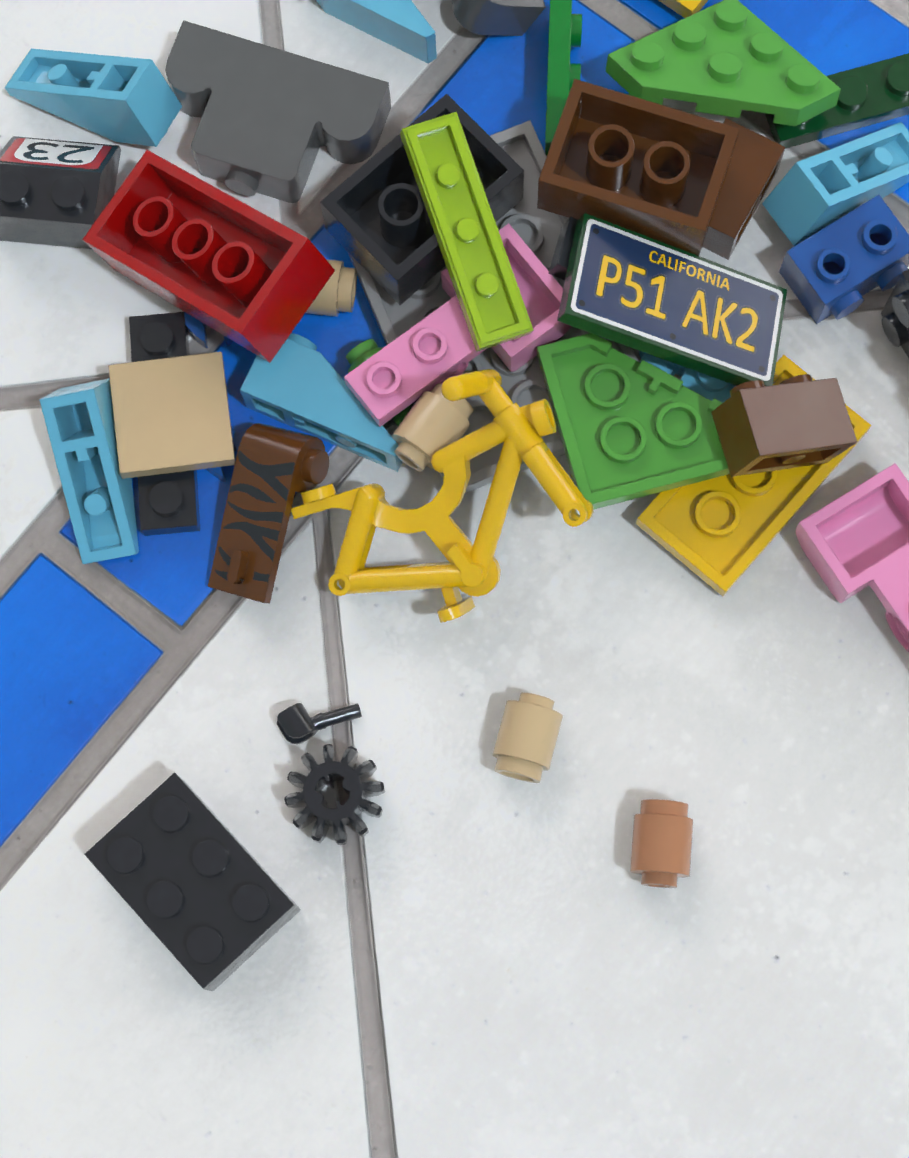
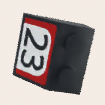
(54, 189)

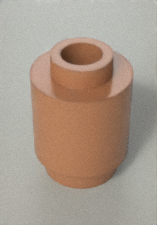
(661, 843)

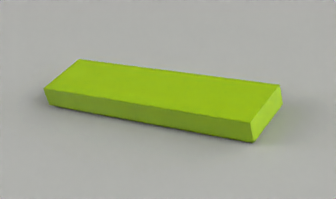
(466, 231)

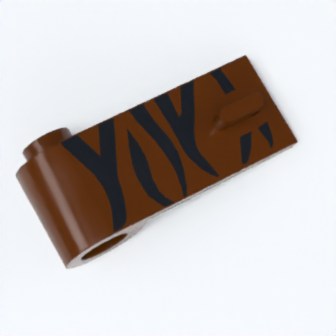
(266, 475)

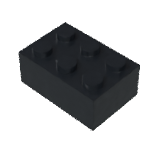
(383, 215)
(192, 882)

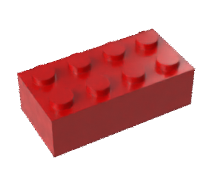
(209, 255)

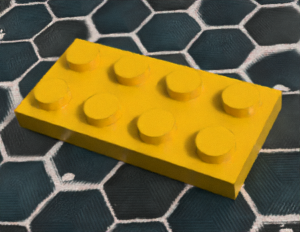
(729, 520)

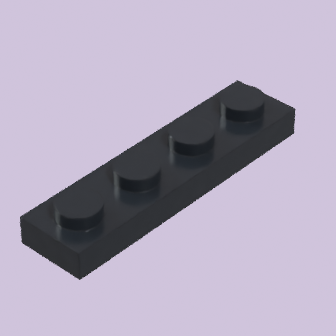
(171, 499)

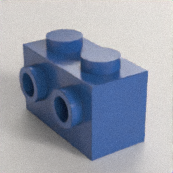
(847, 261)

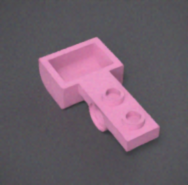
(443, 345)
(864, 544)

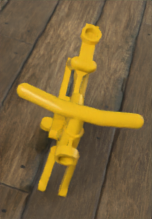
(470, 565)

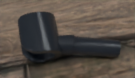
(299, 726)

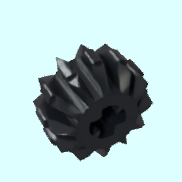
(316, 804)

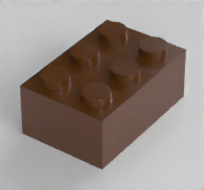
(636, 165)

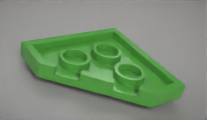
(724, 65)
(627, 422)

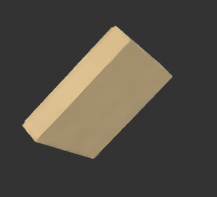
(171, 415)

